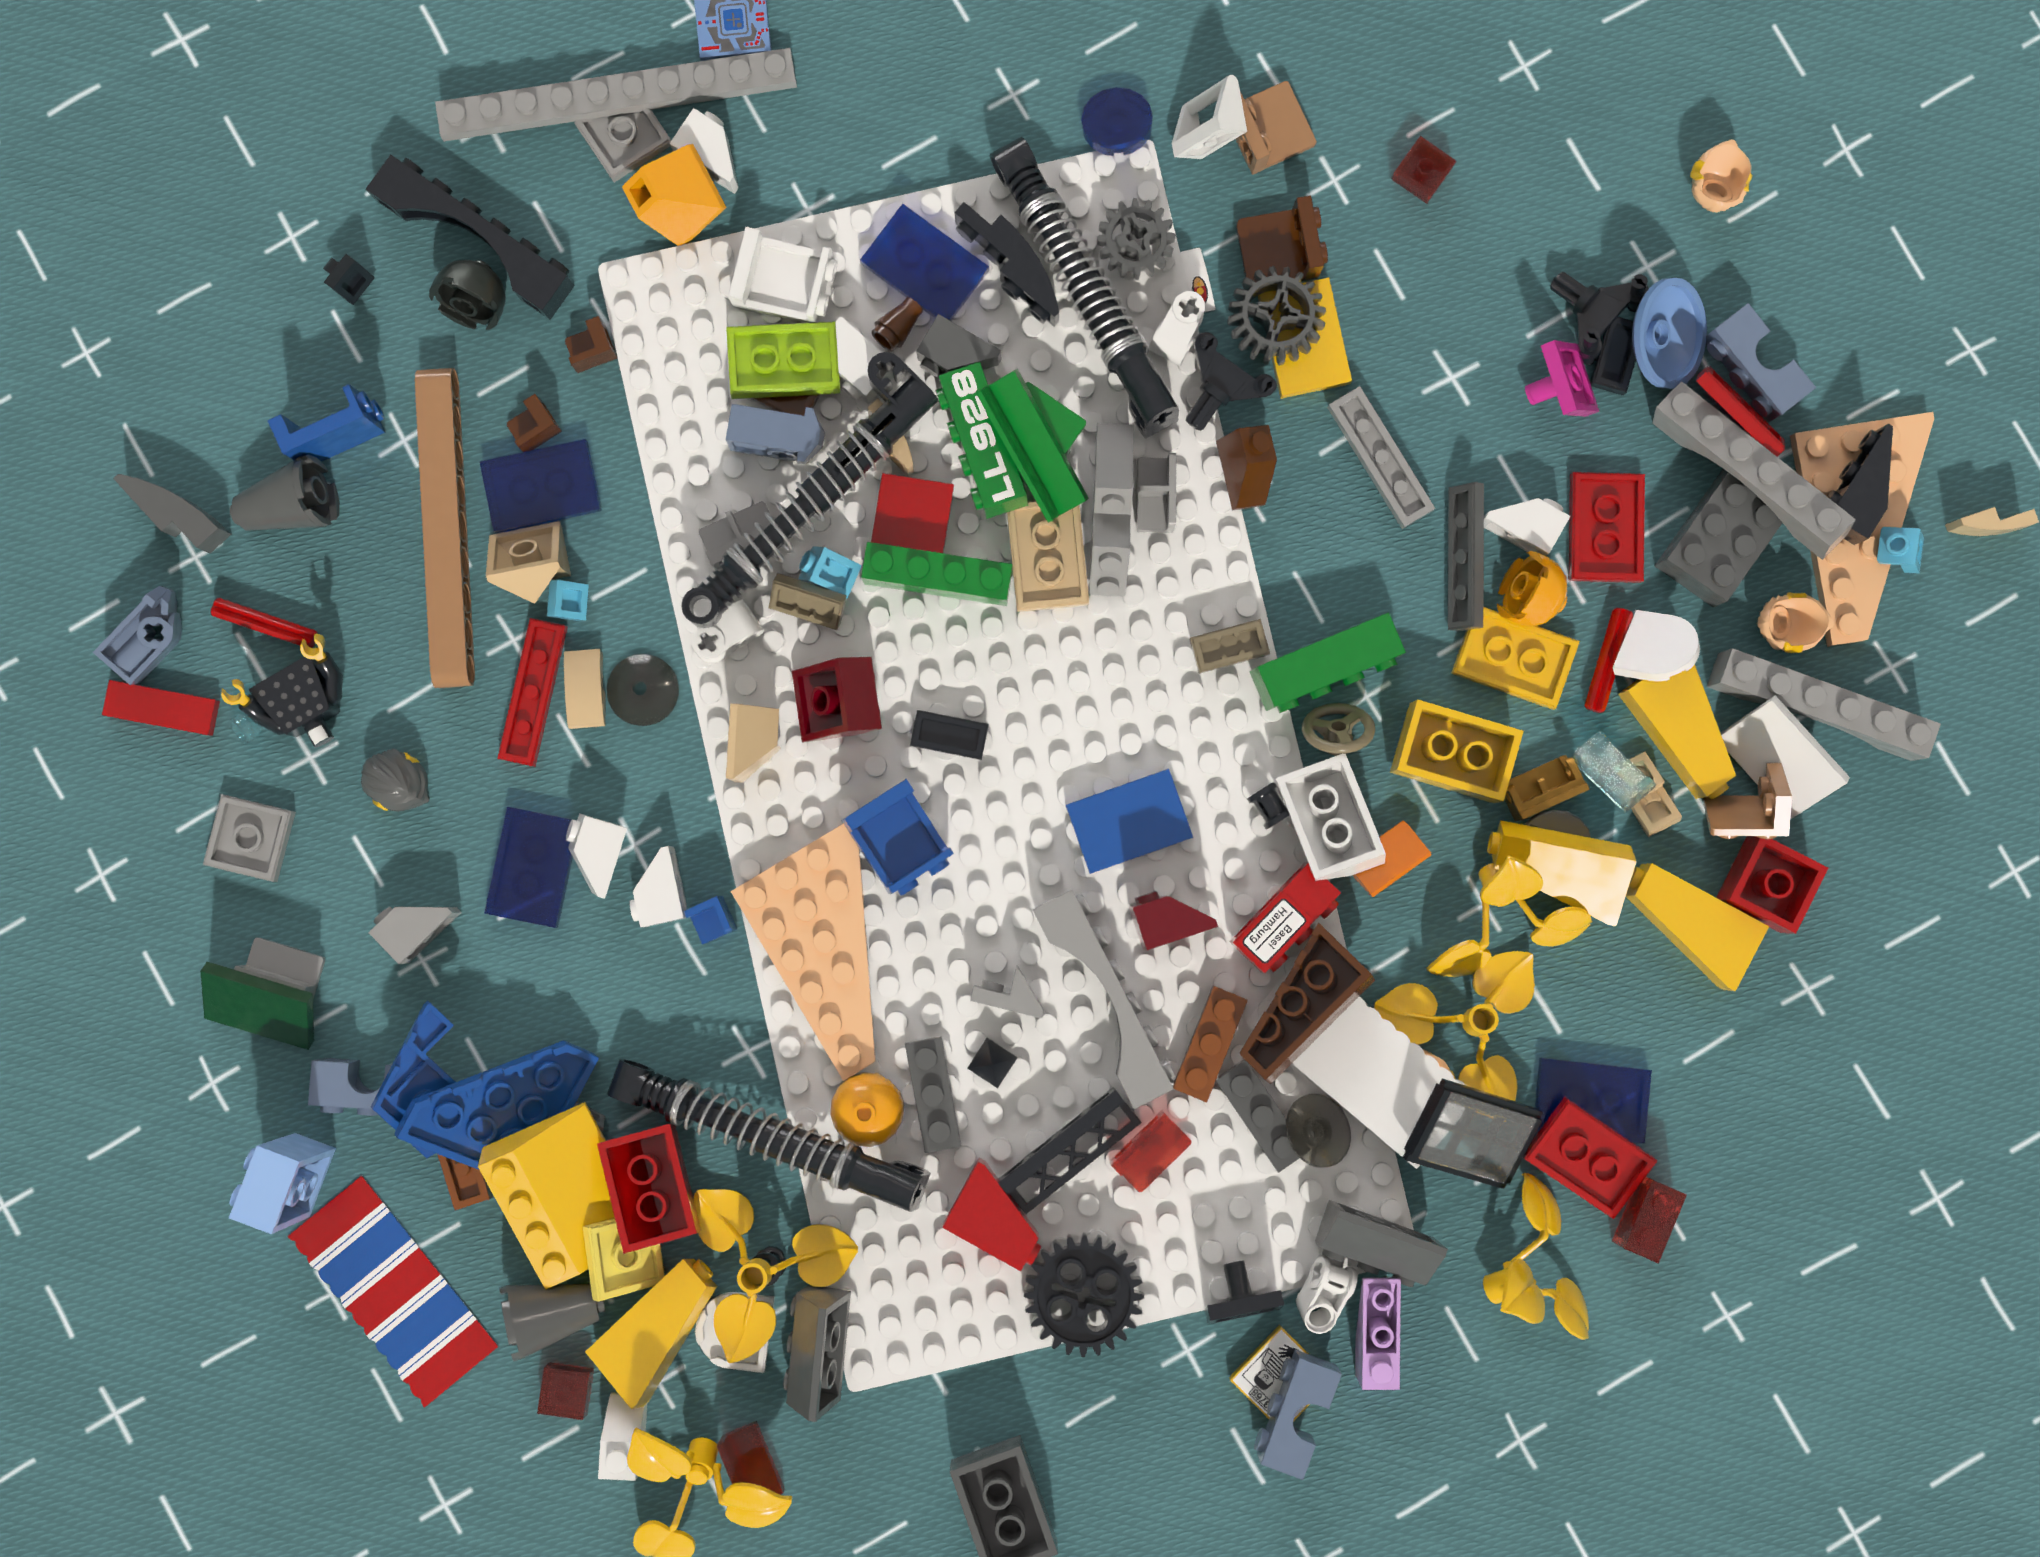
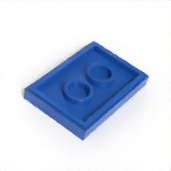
(1129, 821)

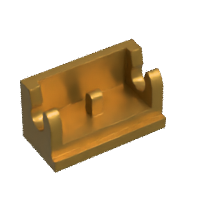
(1544, 787)

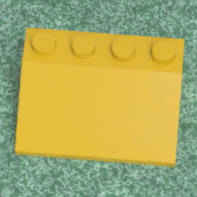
(550, 1188)

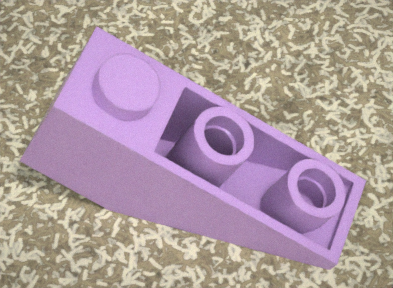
(1378, 1334)

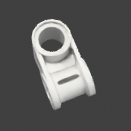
(1177, 332)
(733, 631)
(1327, 1288)

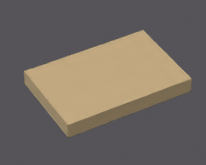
(1047, 559)

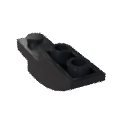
(1022, 270)

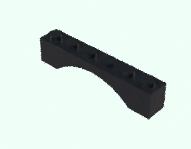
(413, 197)

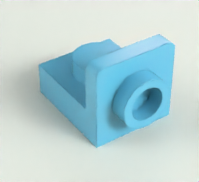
(1901, 548)
(829, 570)

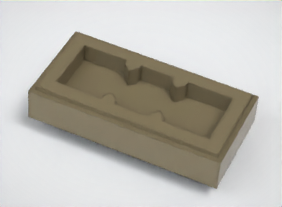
(807, 601)
(1229, 646)

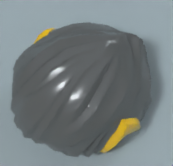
(395, 781)

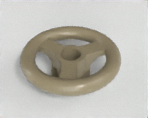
(1338, 732)

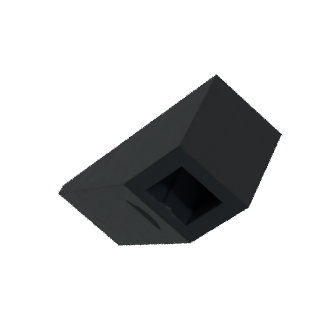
(1866, 484)

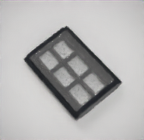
(1472, 1134)

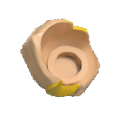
(1721, 177)
(1794, 622)

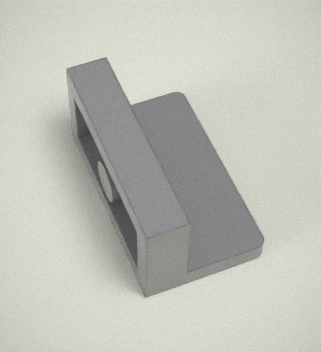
(284, 965)

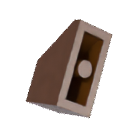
(1247, 465)

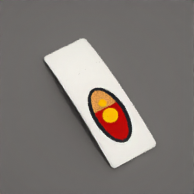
(1197, 276)

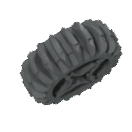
(1290, 317)

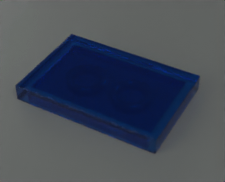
(924, 264)
(540, 486)
(530, 868)
(1606, 1091)

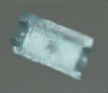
(1612, 772)

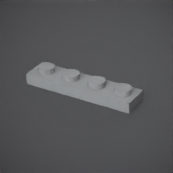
(1381, 457)

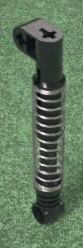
(820, 489)
(845, 1166)

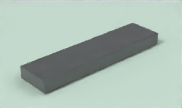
(1466, 556)

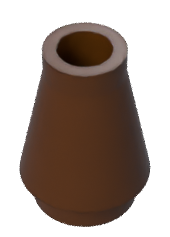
(896, 325)

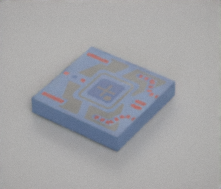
(732, 28)

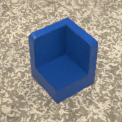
(711, 919)

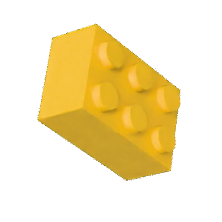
(1456, 751)

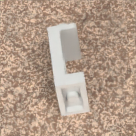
(781, 278)

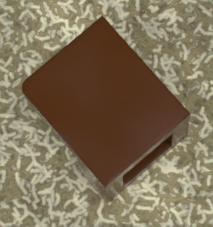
(590, 346)
(533, 425)

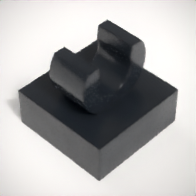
(347, 278)

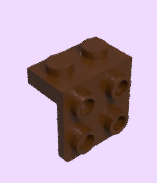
(1283, 241)

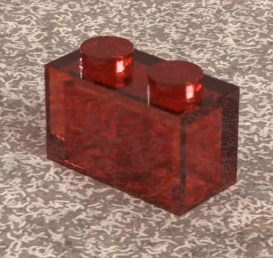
(1649, 1219)

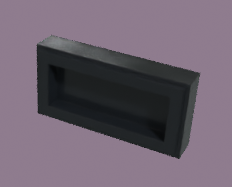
(1616, 360)
(949, 735)

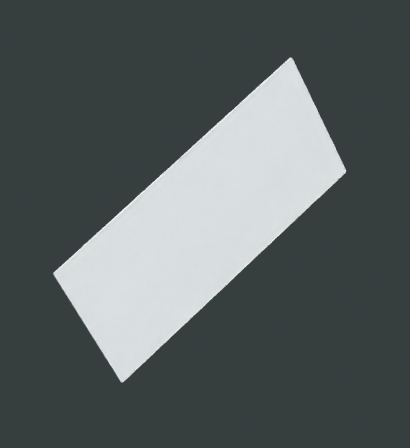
(1071, 711)

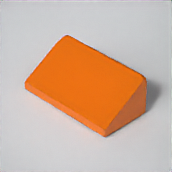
(1403, 853)

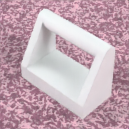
(1227, 124)

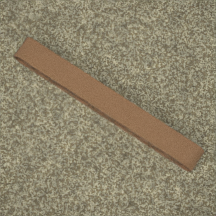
(444, 528)

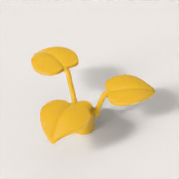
(1501, 887)
(1504, 982)
(1515, 1283)
(741, 1321)
(658, 1461)

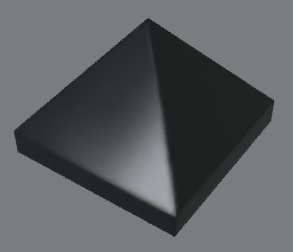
(992, 1062)

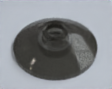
(659, 697)
(1329, 1127)

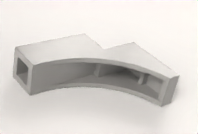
(1112, 509)

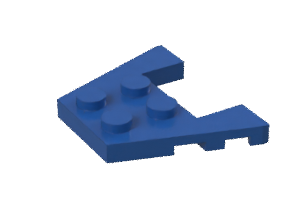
(412, 1070)

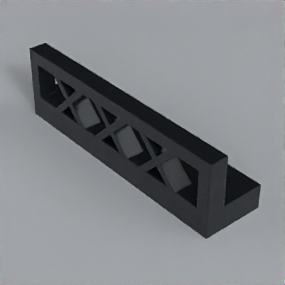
(1060, 1141)

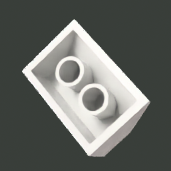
(1331, 819)

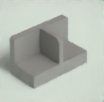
(1156, 494)
(731, 529)

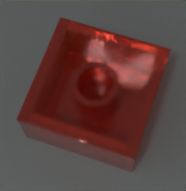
(1423, 169)
(565, 1391)

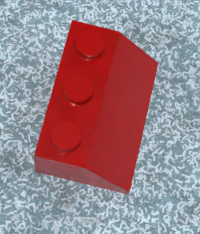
(649, 1187)

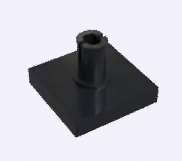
(1241, 1301)

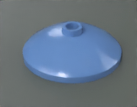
(1669, 333)

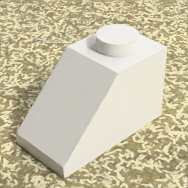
(712, 145)
(853, 360)
(1529, 524)
(595, 849)
(659, 892)
(617, 1437)

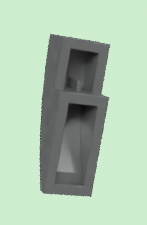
(174, 513)

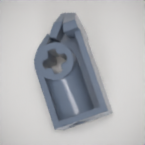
(774, 433)
(131, 646)

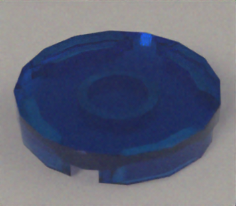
(1117, 121)

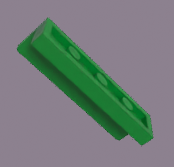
(1032, 445)

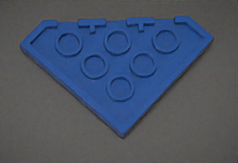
(497, 1102)

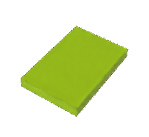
(783, 360)

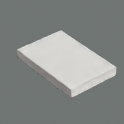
(1777, 736)

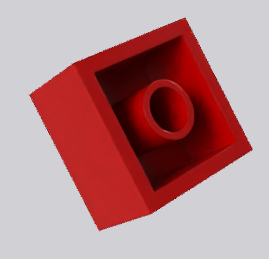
(1772, 883)

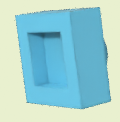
(567, 600)

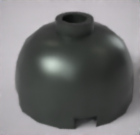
(469, 293)

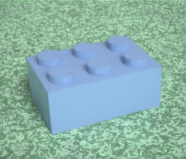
(280, 1182)

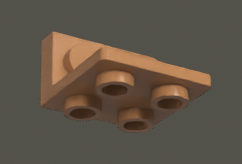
(1274, 128)
(1753, 815)

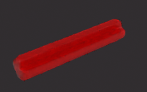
(262, 622)
(1604, 675)

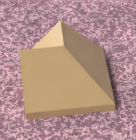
(527, 559)
(750, 739)

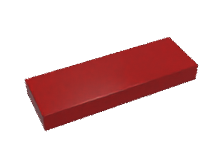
(160, 708)

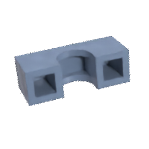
(1735, 346)
(338, 1085)
(1304, 1383)

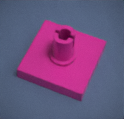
(1566, 381)

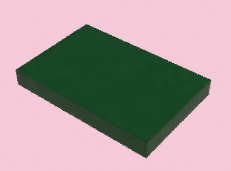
(257, 1005)

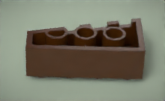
(1306, 1004)

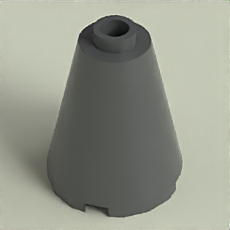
(288, 499)
(543, 1317)

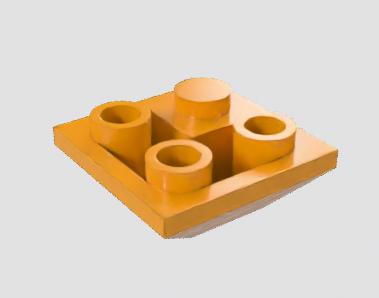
(675, 195)

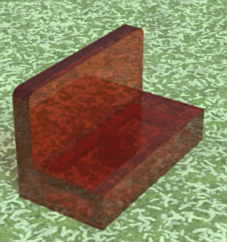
(1150, 1151)
(749, 1458)

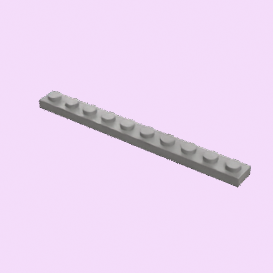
(615, 94)

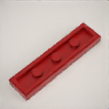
(532, 692)

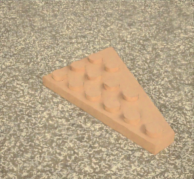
(1850, 576)
(815, 934)

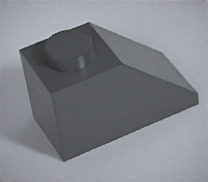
(953, 347)

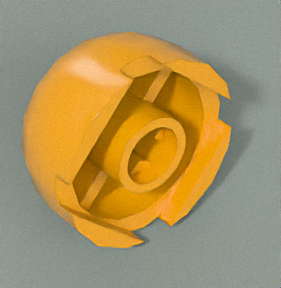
(1533, 590)
(867, 1109)

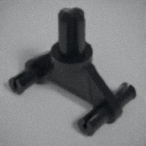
(1597, 308)
(1222, 382)

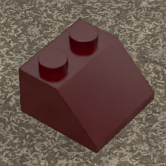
(836, 699)
(1166, 920)

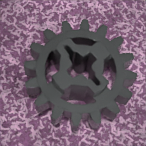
(1149, 231)

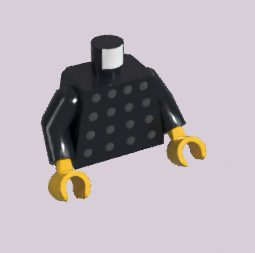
(296, 697)

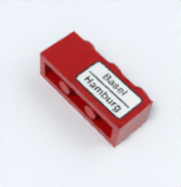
(1285, 919)

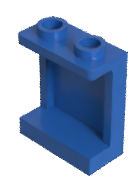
(334, 433)
(898, 839)

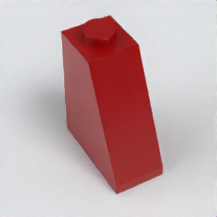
(992, 1219)

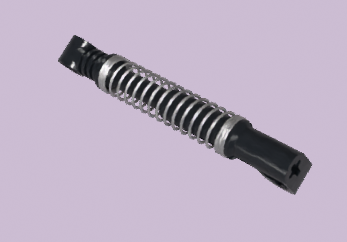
(1122, 349)

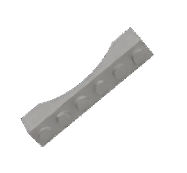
(1795, 501)
(1861, 716)
(1138, 1065)

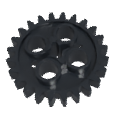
(1073, 1327)

